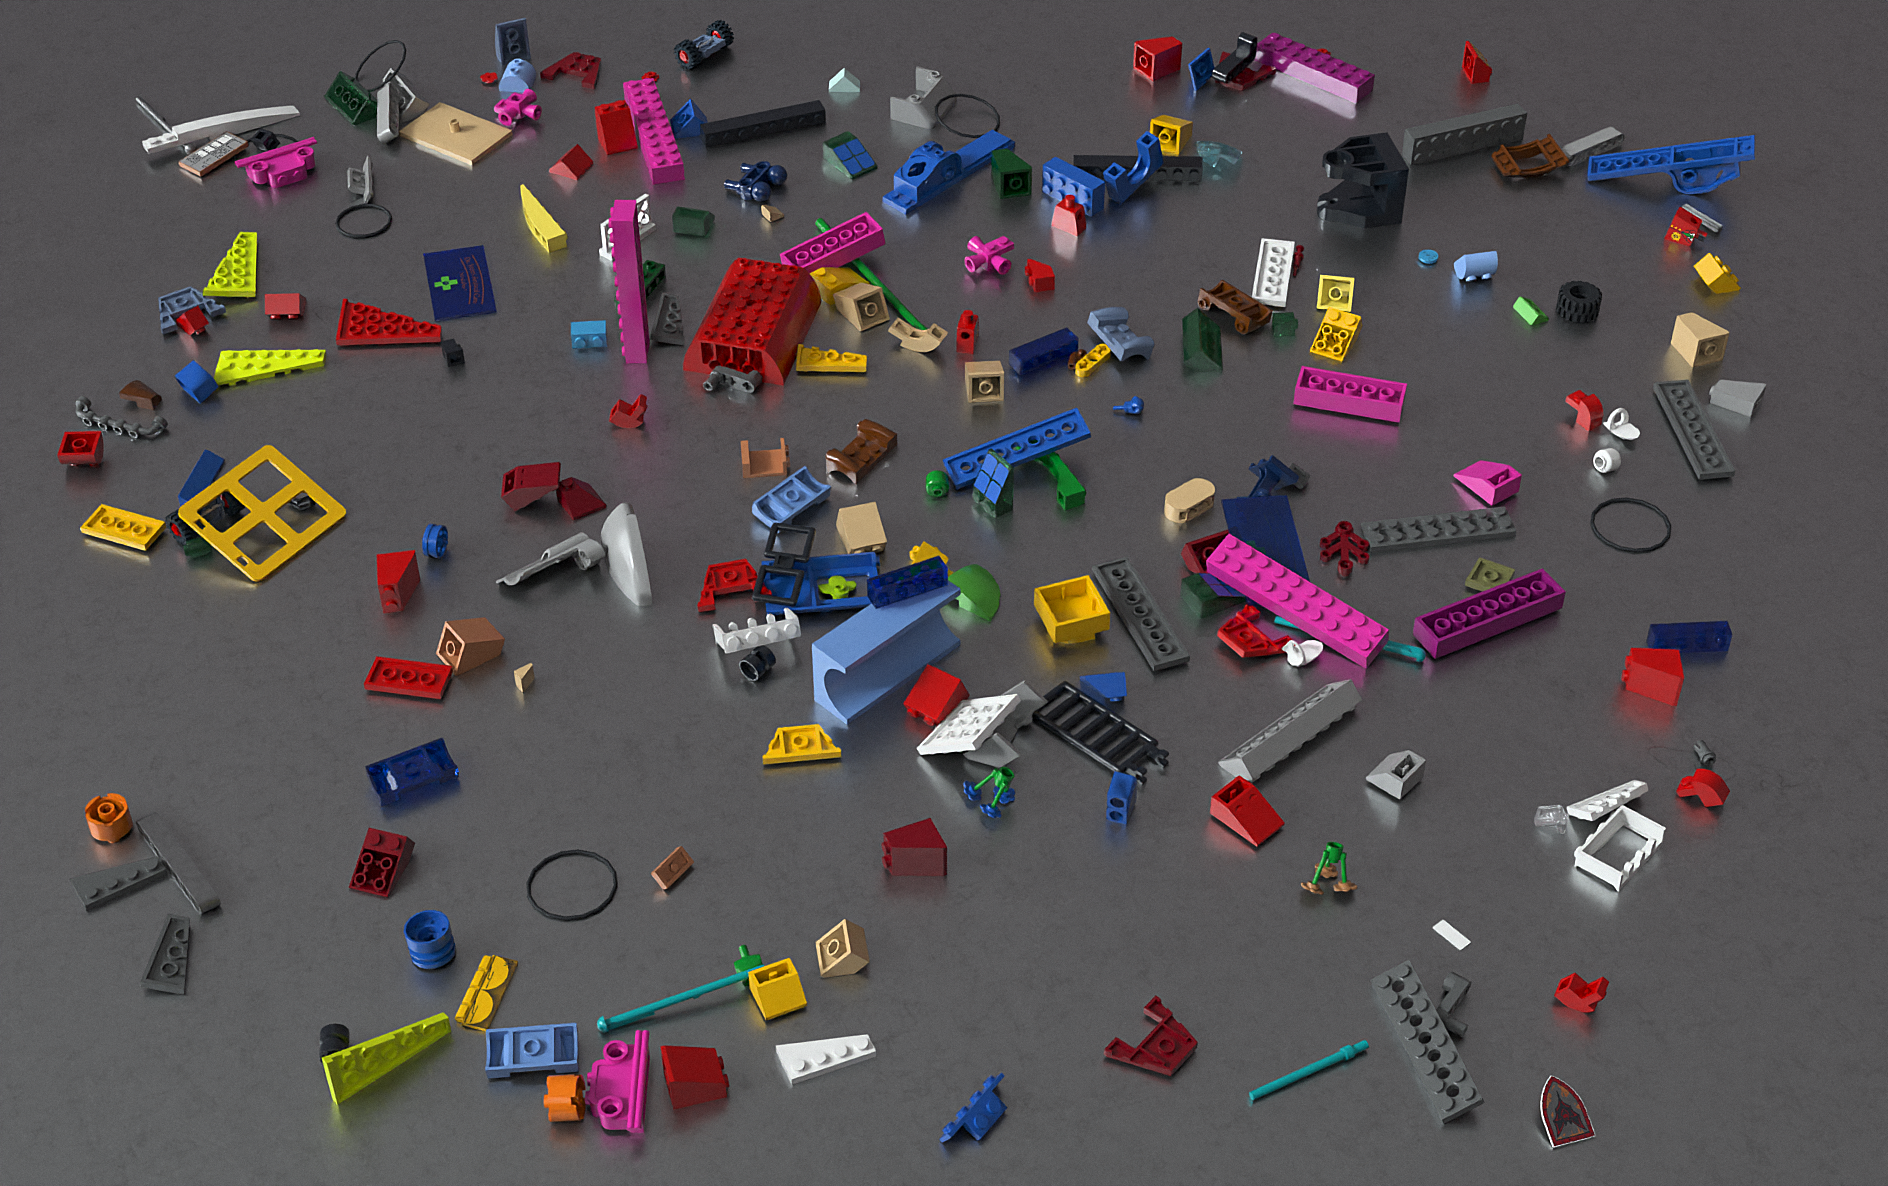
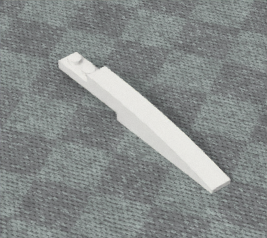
(217, 125)

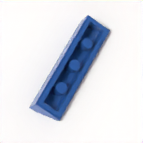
(201, 476)

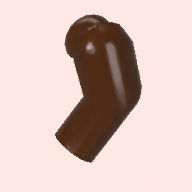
(1075, 357)

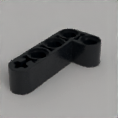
(1237, 60)

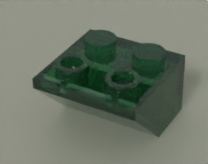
(692, 221)

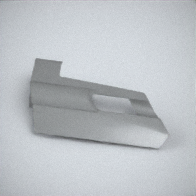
(582, 549)

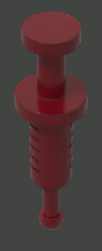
(1298, 257)

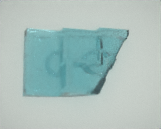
(1213, 151)

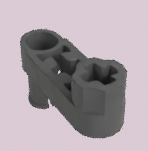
(733, 379)
(1458, 988)

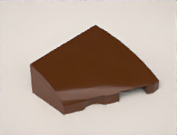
(142, 394)

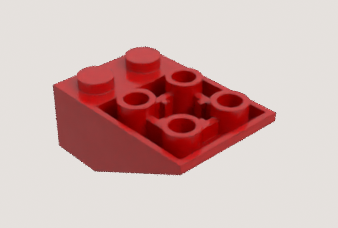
(1245, 811)

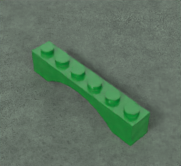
(1069, 490)

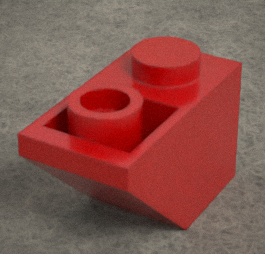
(1040, 276)

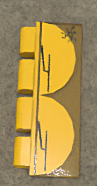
(486, 992)

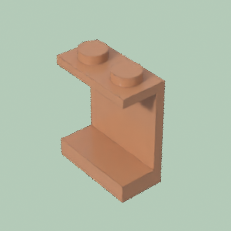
(765, 462)

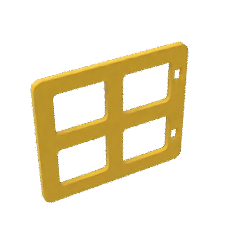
(262, 512)

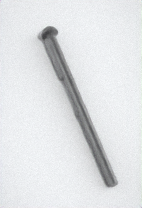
(189, 147)

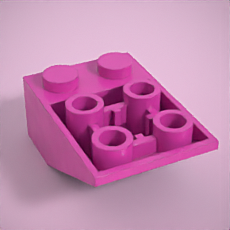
(1490, 480)

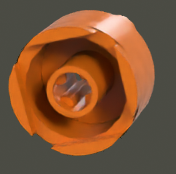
(108, 817)
(565, 1098)

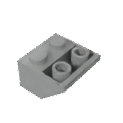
(1398, 773)

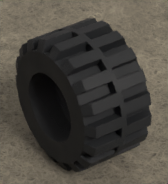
(1579, 301)

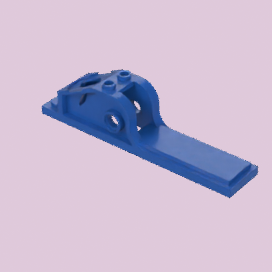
(940, 170)
(1688, 176)

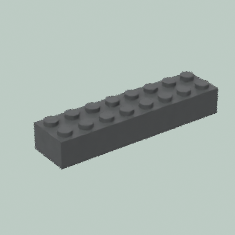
(1464, 134)

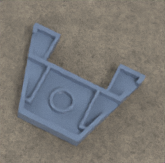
(178, 302)

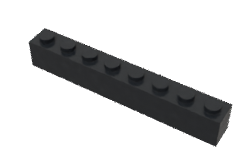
(762, 123)
(1173, 169)

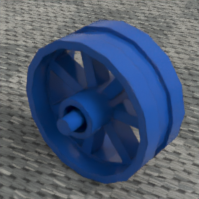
(435, 540)

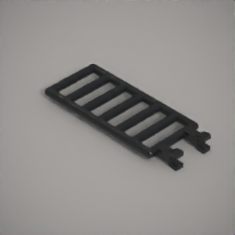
(1128, 765)

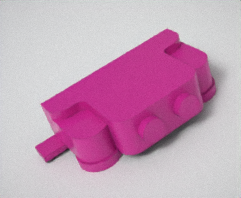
(281, 164)
(621, 1084)

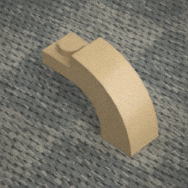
(917, 339)

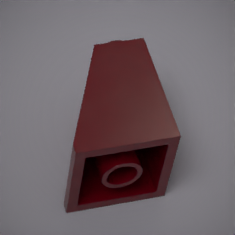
(915, 850)

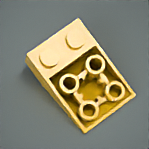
(1337, 334)

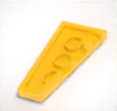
(819, 360)

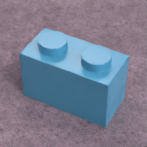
(589, 334)

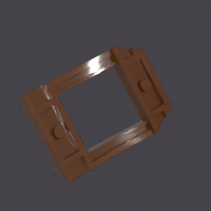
(1548, 147)

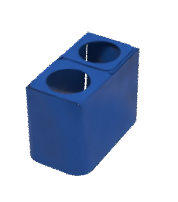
(196, 381)
(1124, 788)

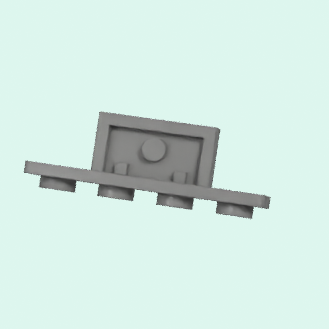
(361, 181)

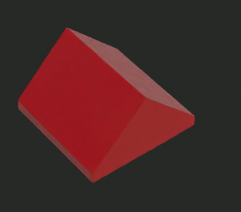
(572, 163)

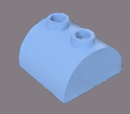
(518, 76)
(1476, 265)

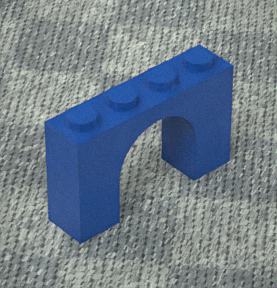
(1150, 158)

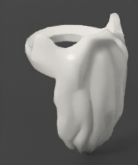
(1622, 428)
(1302, 653)

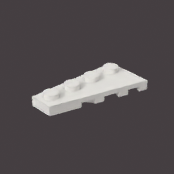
(1607, 801)
(820, 1057)

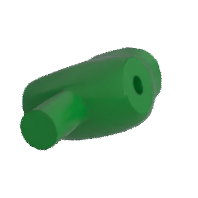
(747, 962)

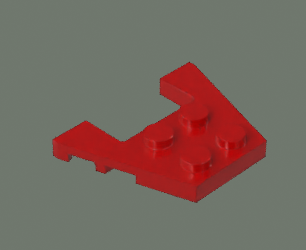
(725, 579)
(1247, 638)

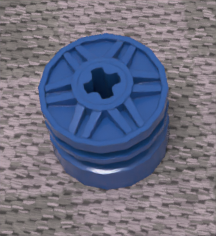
(429, 939)

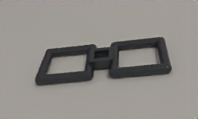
(784, 564)

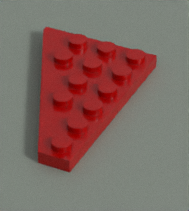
(369, 325)

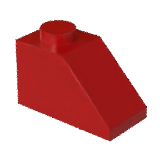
(192, 321)

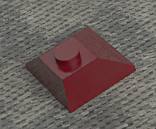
(578, 498)

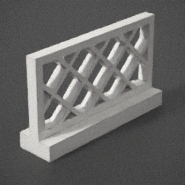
(645, 226)

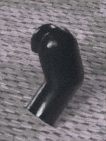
(302, 503)

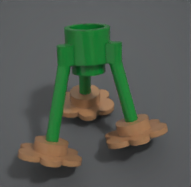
(1332, 854)

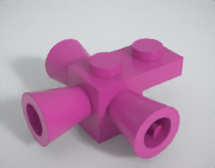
(517, 107)
(989, 255)

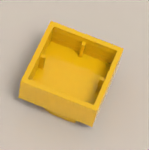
(1072, 610)

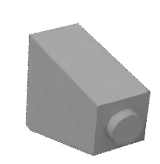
(1737, 396)

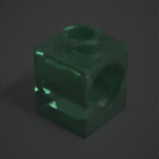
(1284, 324)

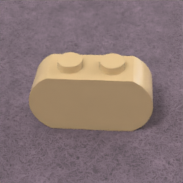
(1189, 500)

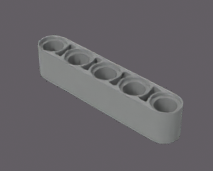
(387, 113)
(1593, 145)

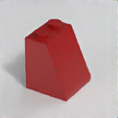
(1157, 57)
(615, 127)
(397, 579)
(1654, 674)
(935, 695)
(693, 1075)

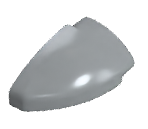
(626, 555)

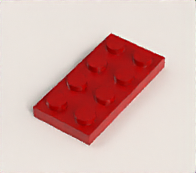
(408, 677)

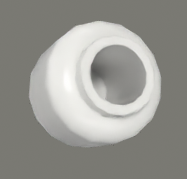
(1607, 460)

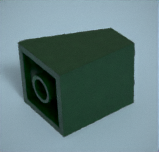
(1010, 174)

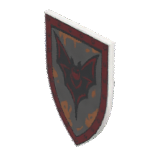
(1564, 1114)

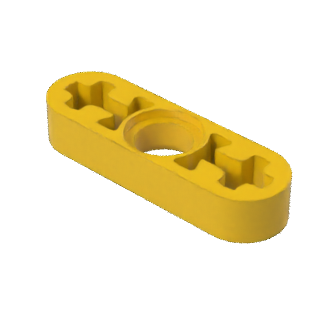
(1086, 367)

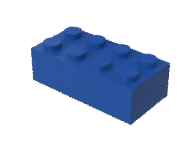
(1065, 179)

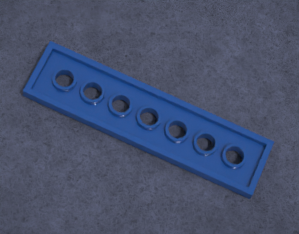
(1020, 438)

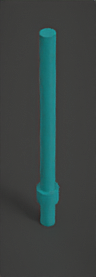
(1345, 1053)

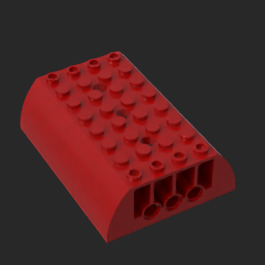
(780, 316)

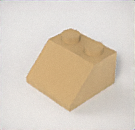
(842, 950)

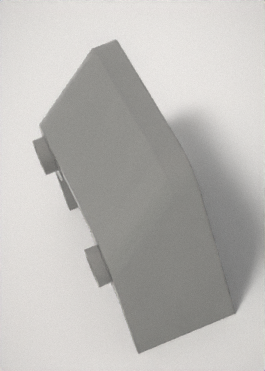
(921, 110)
(997, 748)

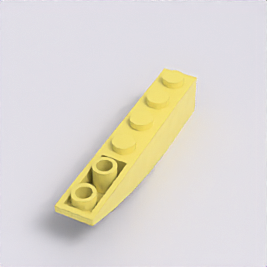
(541, 223)

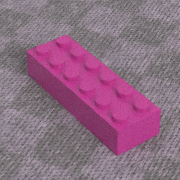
(837, 245)
(1350, 394)

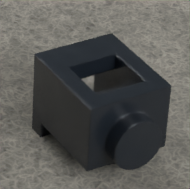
(265, 140)
(452, 352)

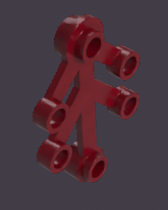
(1344, 531)

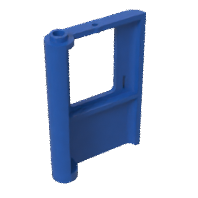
(821, 568)

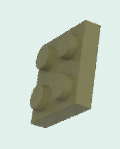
(1488, 575)

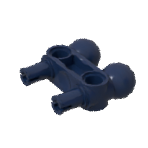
(756, 180)

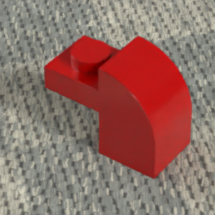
(1589, 409)
(629, 415)
(1706, 785)
(1579, 994)

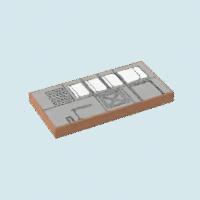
(213, 154)

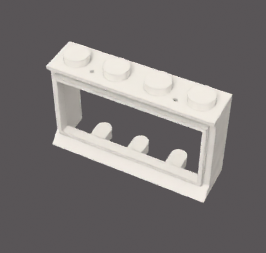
(758, 635)
(1621, 817)

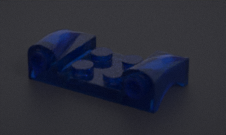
(411, 770)

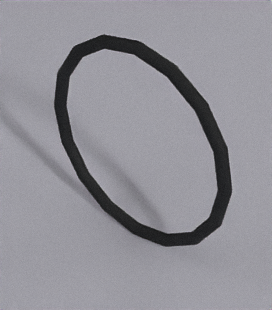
(363, 235)

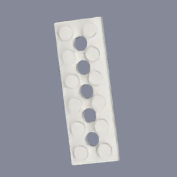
(1265, 270)

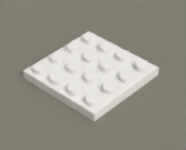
(969, 724)

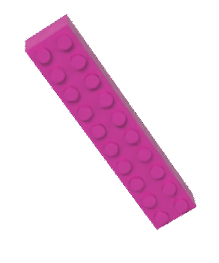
(653, 131)
(629, 280)
(1298, 601)

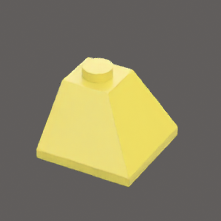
(1335, 293)

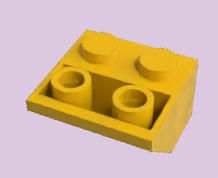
(1717, 275)
(777, 989)

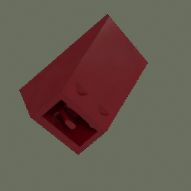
(529, 483)
(381, 862)

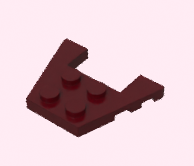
(578, 65)
(1247, 77)
(1162, 1049)

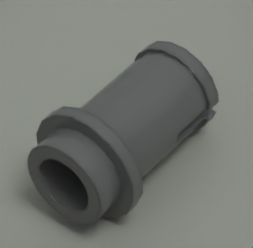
(1706, 756)

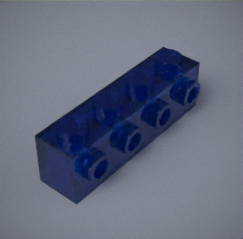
(1043, 351)
(907, 582)
(1690, 636)

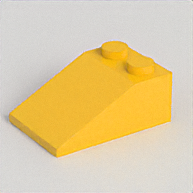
(835, 279)

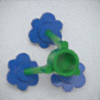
(1004, 794)

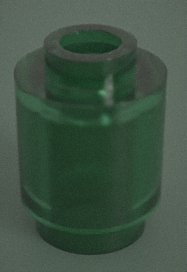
(197, 548)

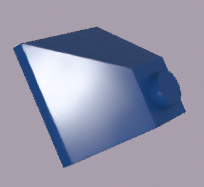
(1201, 69)
(687, 121)
(1107, 685)

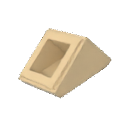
(771, 213)
(524, 677)

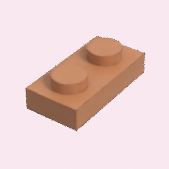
(672, 867)

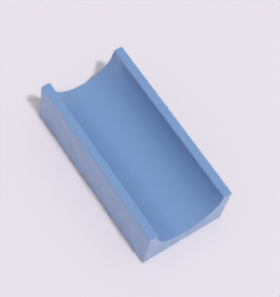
(880, 652)

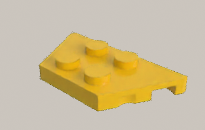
(800, 744)

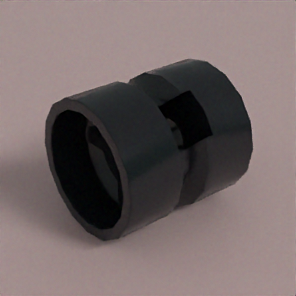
(757, 662)
(333, 1039)

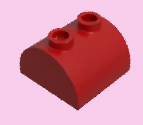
(81, 448)

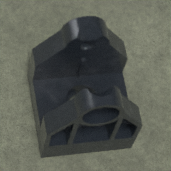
(1372, 183)

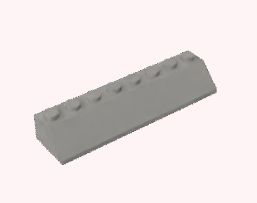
(1292, 730)

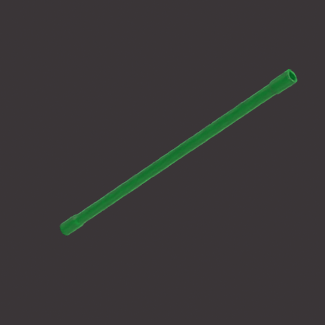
(823, 226)

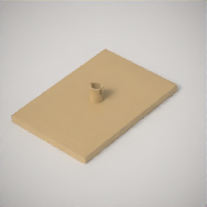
(455, 133)

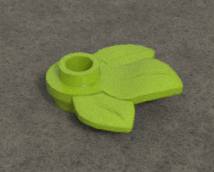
(837, 587)

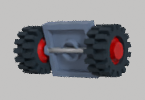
(691, 52)
(211, 513)

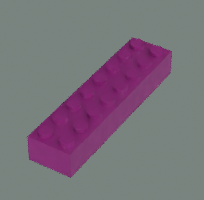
(1315, 67)
(1488, 613)

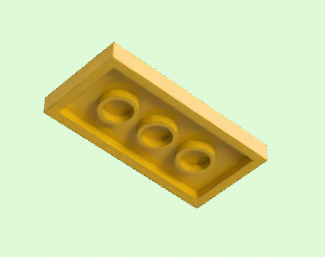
(123, 527)

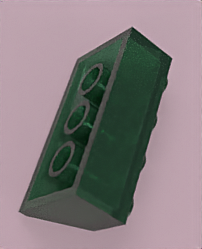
(351, 99)
(1202, 342)

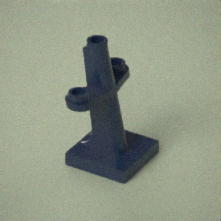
(1271, 475)

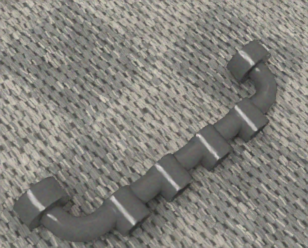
(119, 426)

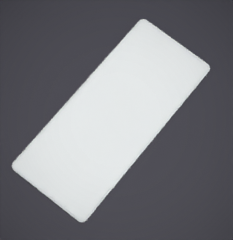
(1451, 934)

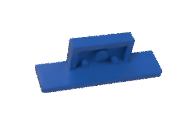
(981, 1112)

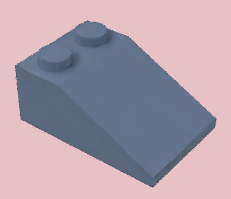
(512, 41)

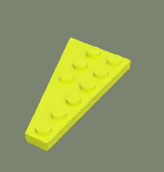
(237, 270)
(262, 364)
(368, 1061)

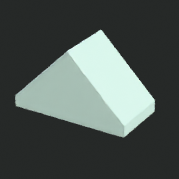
(844, 82)

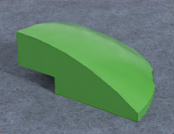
(978, 590)

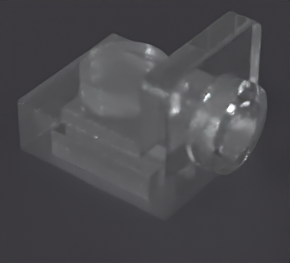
(1552, 816)

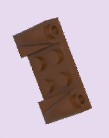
(1248, 312)
(864, 452)

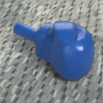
(1134, 406)

